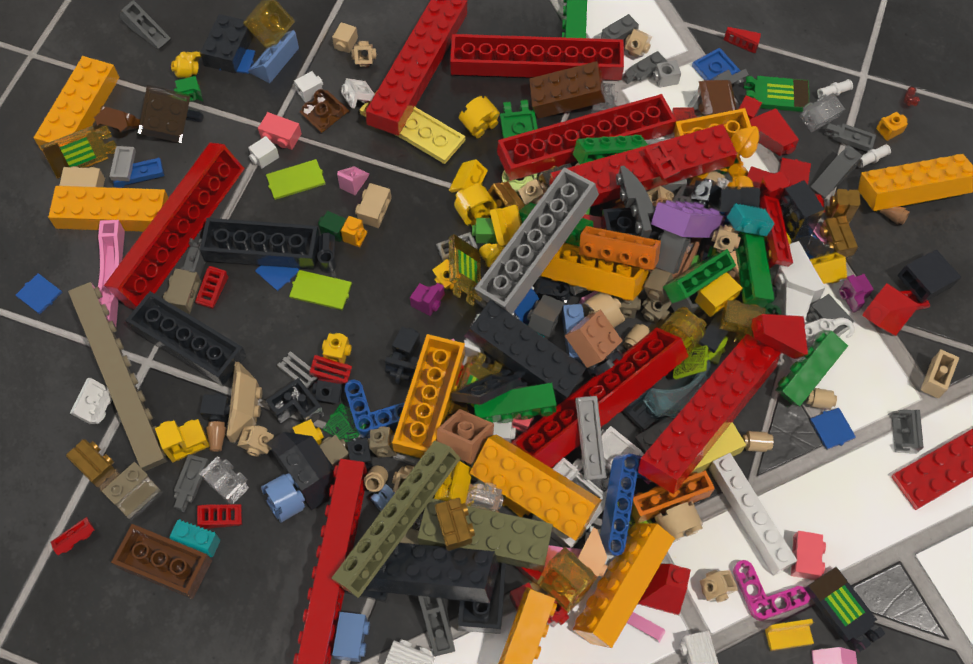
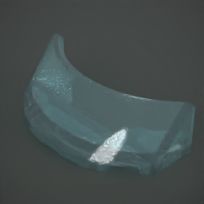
(673, 401)

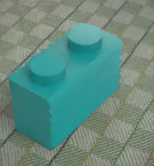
(750, 220)
(195, 537)

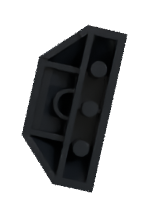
(306, 464)

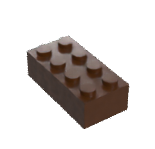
(567, 90)
(162, 561)

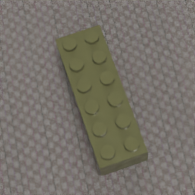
(513, 538)

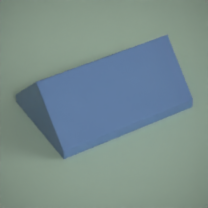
(275, 57)

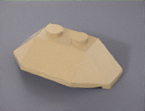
(244, 402)

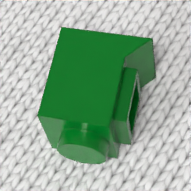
(189, 86)

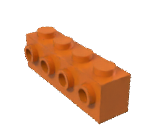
(619, 248)
(658, 500)

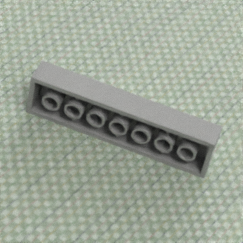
(537, 240)

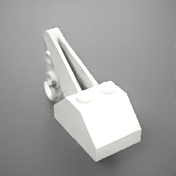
(800, 288)

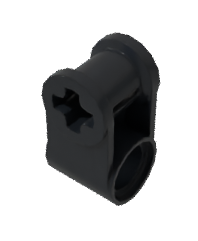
(553, 289)

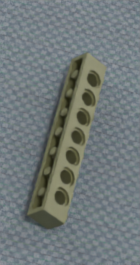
(396, 518)

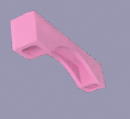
(111, 252)

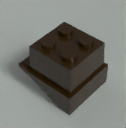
(164, 113)

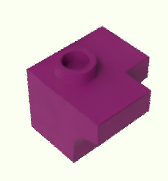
(855, 290)
(427, 298)

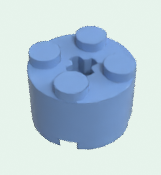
(283, 497)

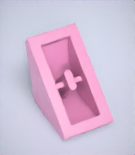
(352, 179)
(834, 656)

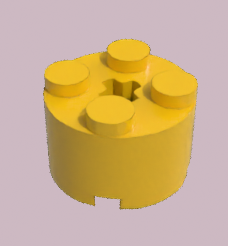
(479, 116)
(474, 203)

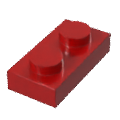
(76, 533)

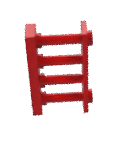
(777, 237)

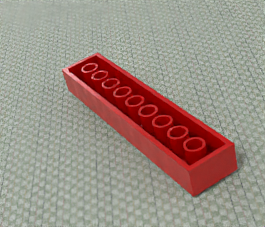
(533, 55)
(415, 65)
(555, 144)
(692, 152)
(174, 225)
(615, 389)
(708, 414)
(338, 542)

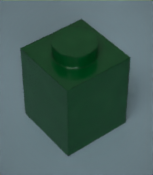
(332, 224)

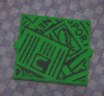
(342, 424)

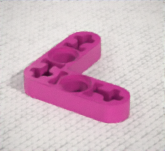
(761, 598)

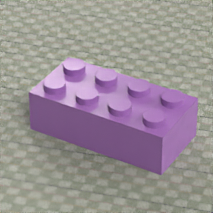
(687, 219)

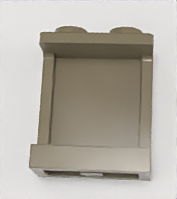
(131, 490)

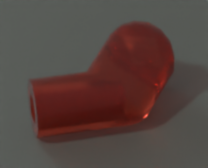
(909, 97)

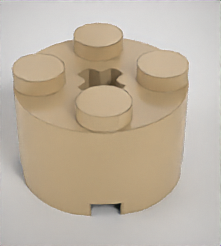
(608, 305)
(680, 520)

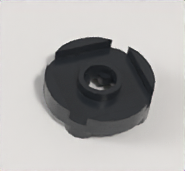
(606, 364)

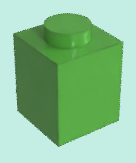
(484, 231)

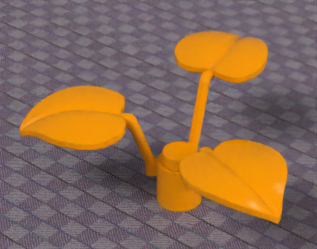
(745, 143)

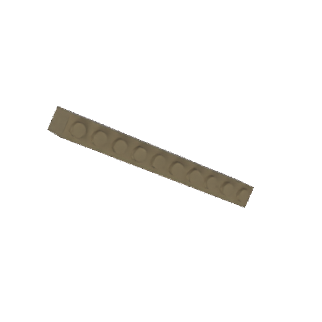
(117, 376)

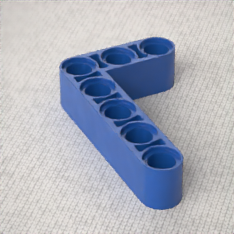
(367, 417)
(625, 497)

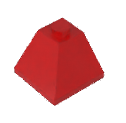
(890, 309)
(667, 589)

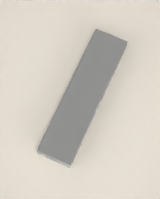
(590, 438)

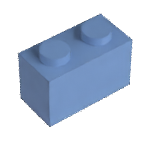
(350, 637)

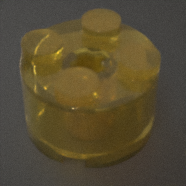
(686, 326)

